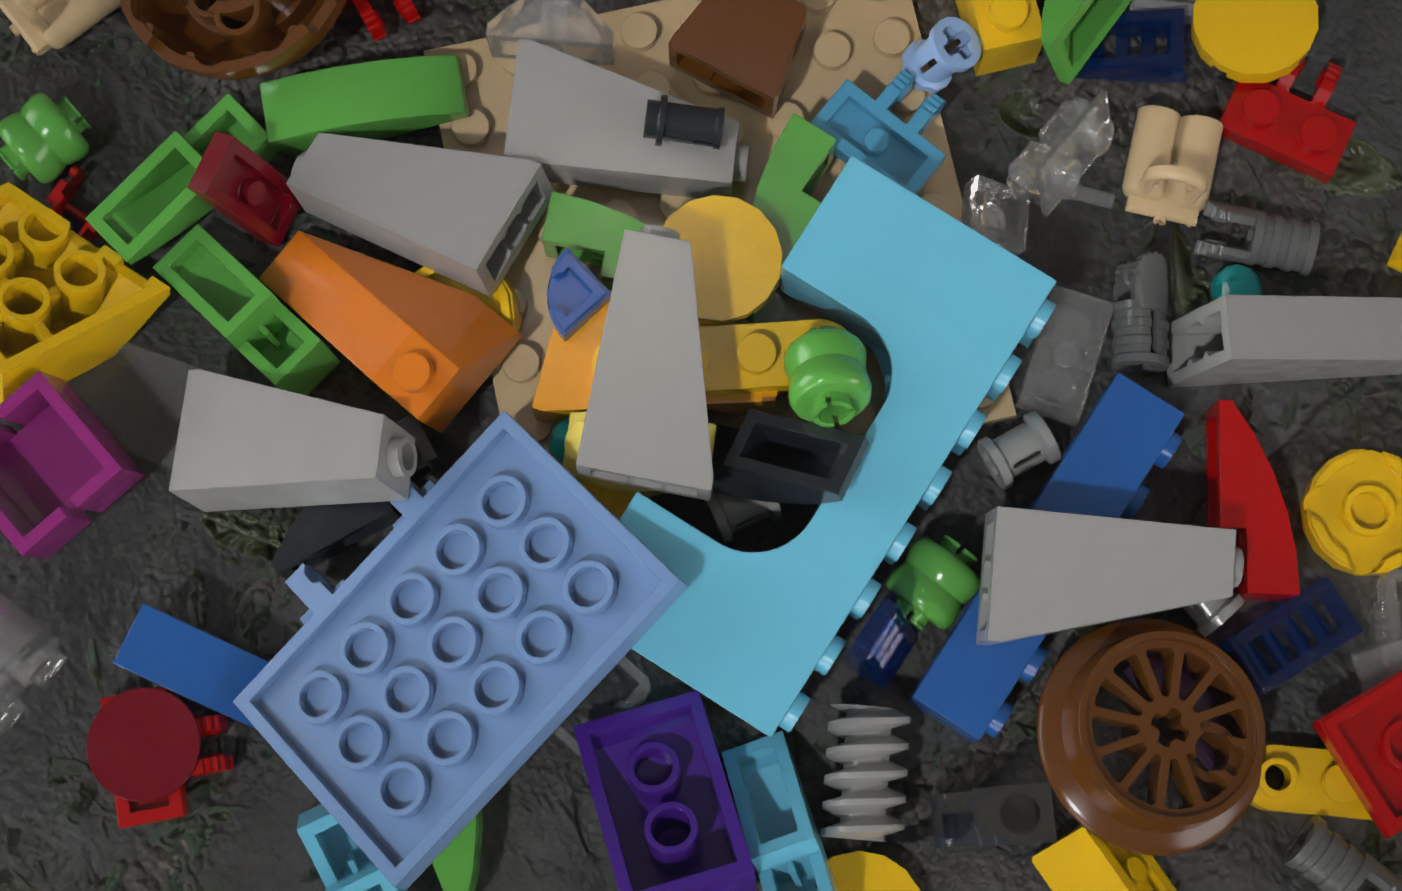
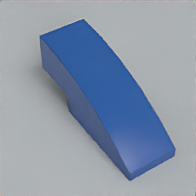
(188, 661)

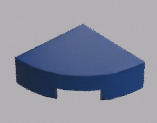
(573, 295)

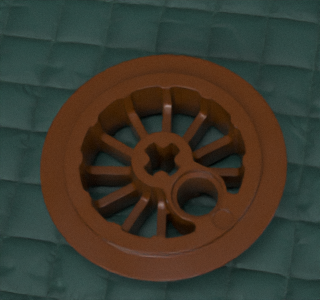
(1075, 761)

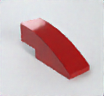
(1247, 498)

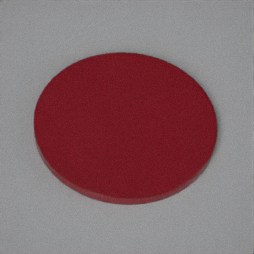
(143, 744)

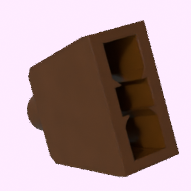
(741, 48)

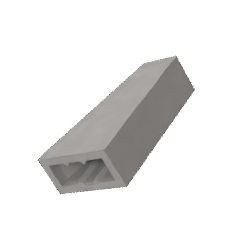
(590, 131)
(426, 203)
(1285, 340)
(648, 384)
(281, 449)
(1086, 570)

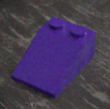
(664, 799)

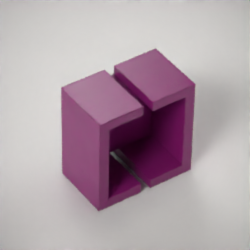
(55, 466)

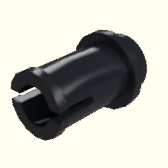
(683, 123)

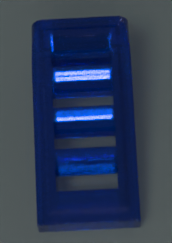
(1148, 66)
(881, 645)
(1243, 652)

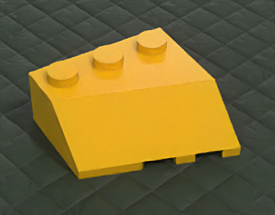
(62, 296)

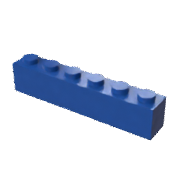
(1094, 477)

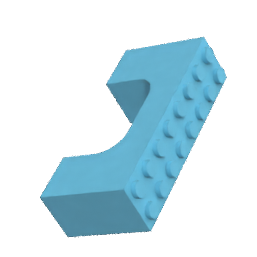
(943, 325)

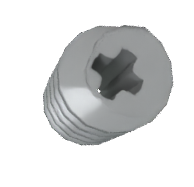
(865, 773)

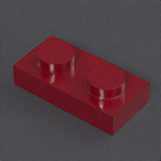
(245, 189)

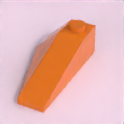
(401, 329)

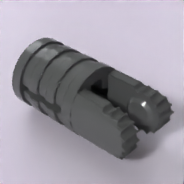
(1268, 241)
(1140, 316)
(1334, 861)

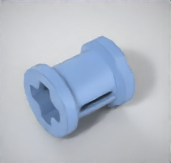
(958, 60)

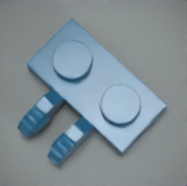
(878, 137)

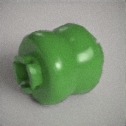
(43, 138)
(827, 376)
(934, 582)

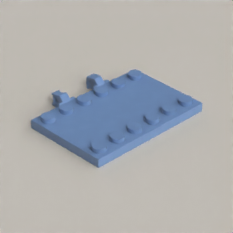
(455, 647)

